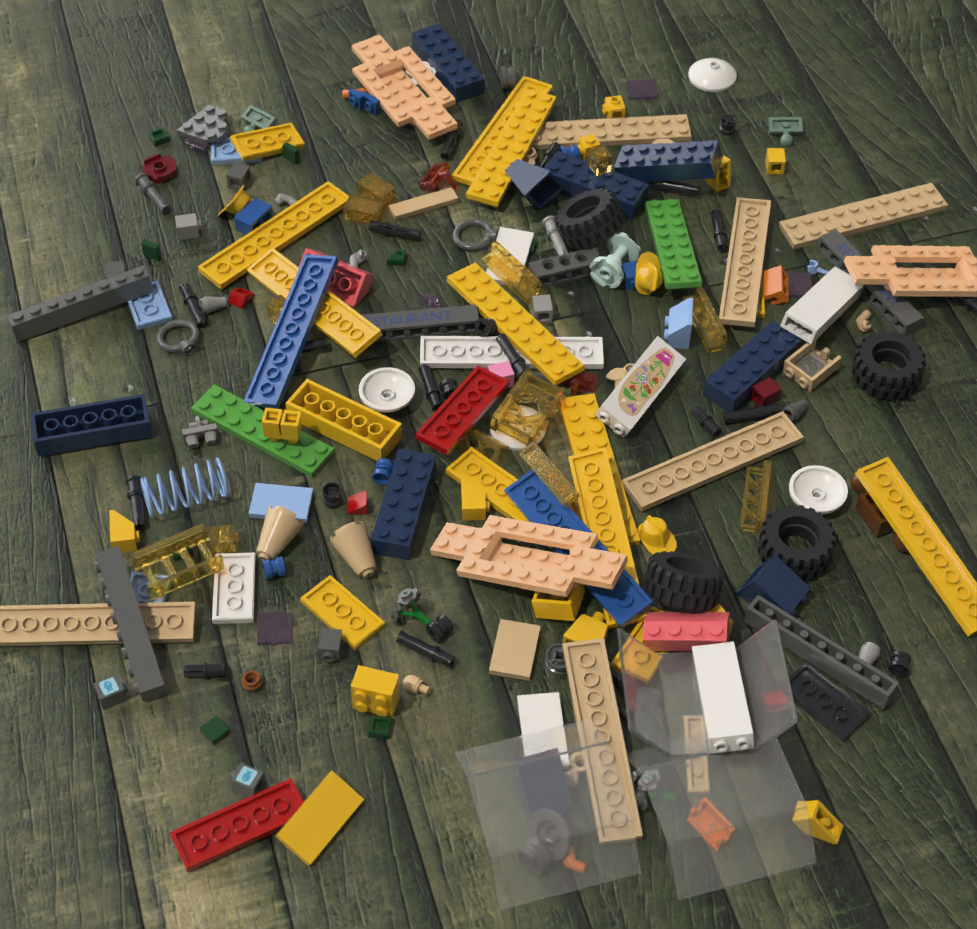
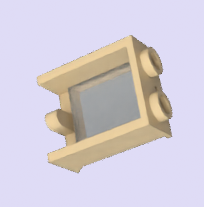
(810, 366)

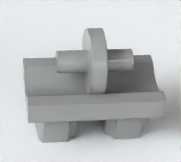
(199, 430)

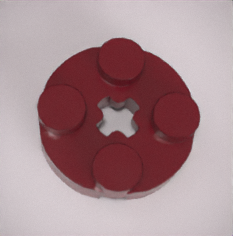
(166, 171)

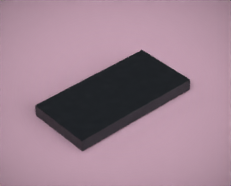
(826, 702)

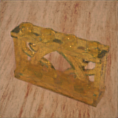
(526, 386)

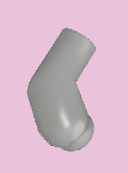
(285, 198)
(357, 258)

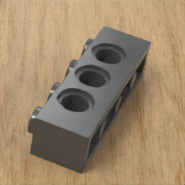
(564, 267)

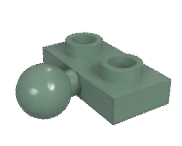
(257, 119)
(786, 127)

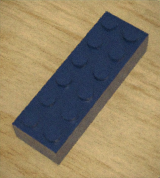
(449, 61)
(670, 161)
(579, 178)
(753, 363)
(91, 425)
(403, 504)

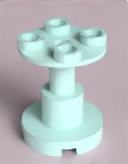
(608, 269)

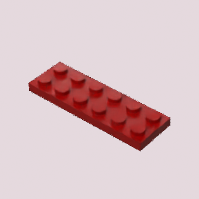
(462, 410)
(236, 825)

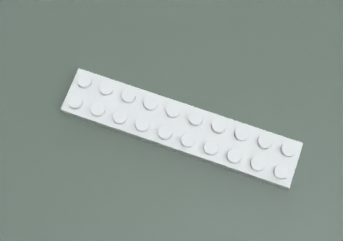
(485, 351)

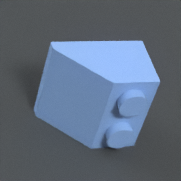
(679, 325)

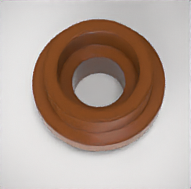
(251, 676)

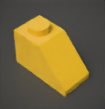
(473, 502)
(123, 533)
(823, 822)

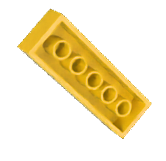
(345, 420)

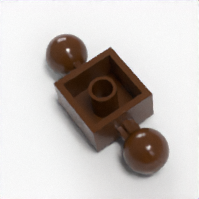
(872, 515)

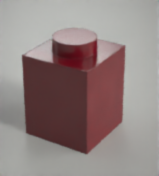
(766, 392)

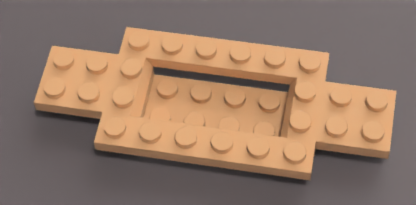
(398, 95)
(901, 281)
(543, 571)

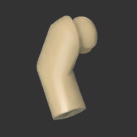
(862, 322)

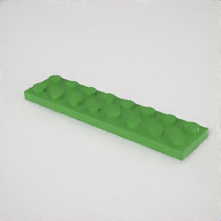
(672, 244)
(245, 423)

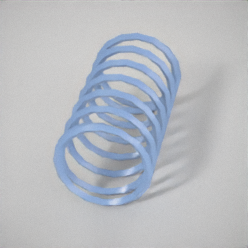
(148, 491)

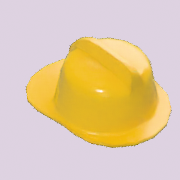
(238, 203)
(648, 273)
(656, 535)

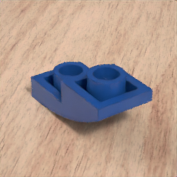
(364, 100)

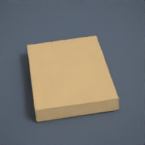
(514, 650)

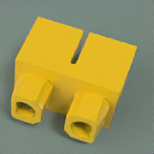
(281, 427)

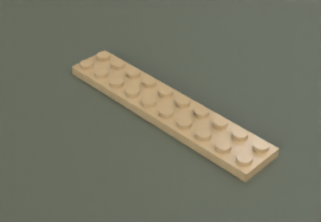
(615, 131)
(863, 215)
(745, 262)
(712, 461)
(91, 623)
(595, 700)

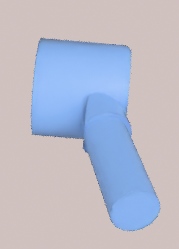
(813, 268)

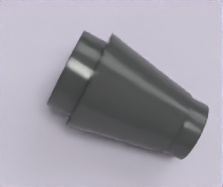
(795, 409)

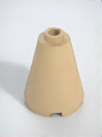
(277, 532)
(355, 547)

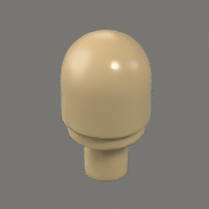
(415, 685)

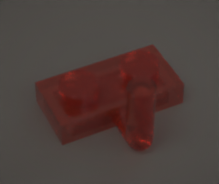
(435, 174)
(583, 381)

